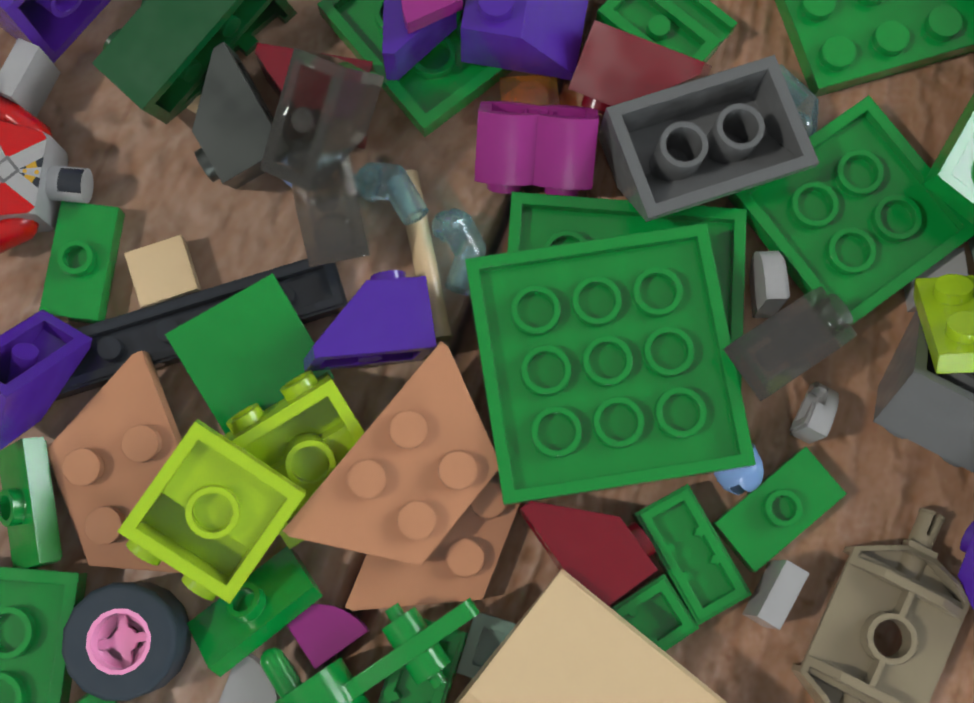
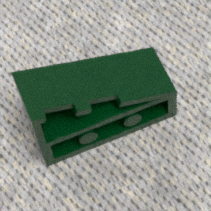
(168, 45)

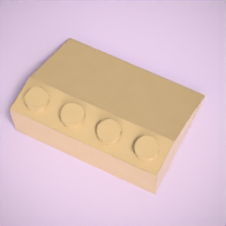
(580, 652)

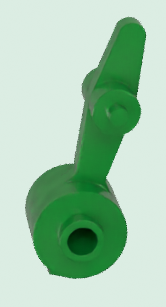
(414, 647)

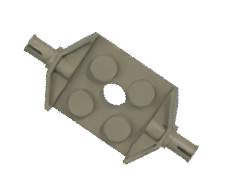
(879, 585)

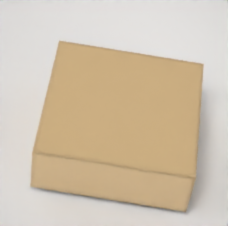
(162, 271)

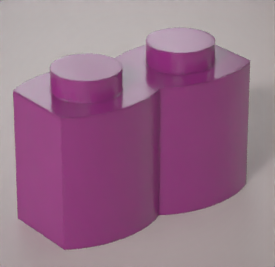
(536, 147)

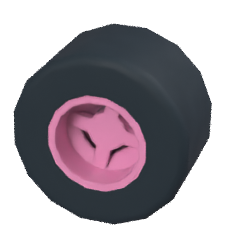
(101, 643)

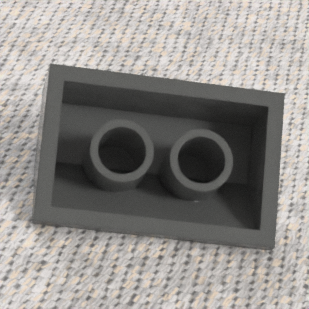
(705, 139)
(927, 405)

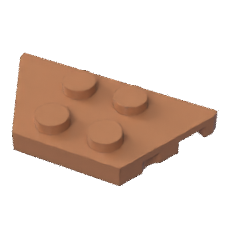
(112, 458)
(406, 473)
(453, 571)

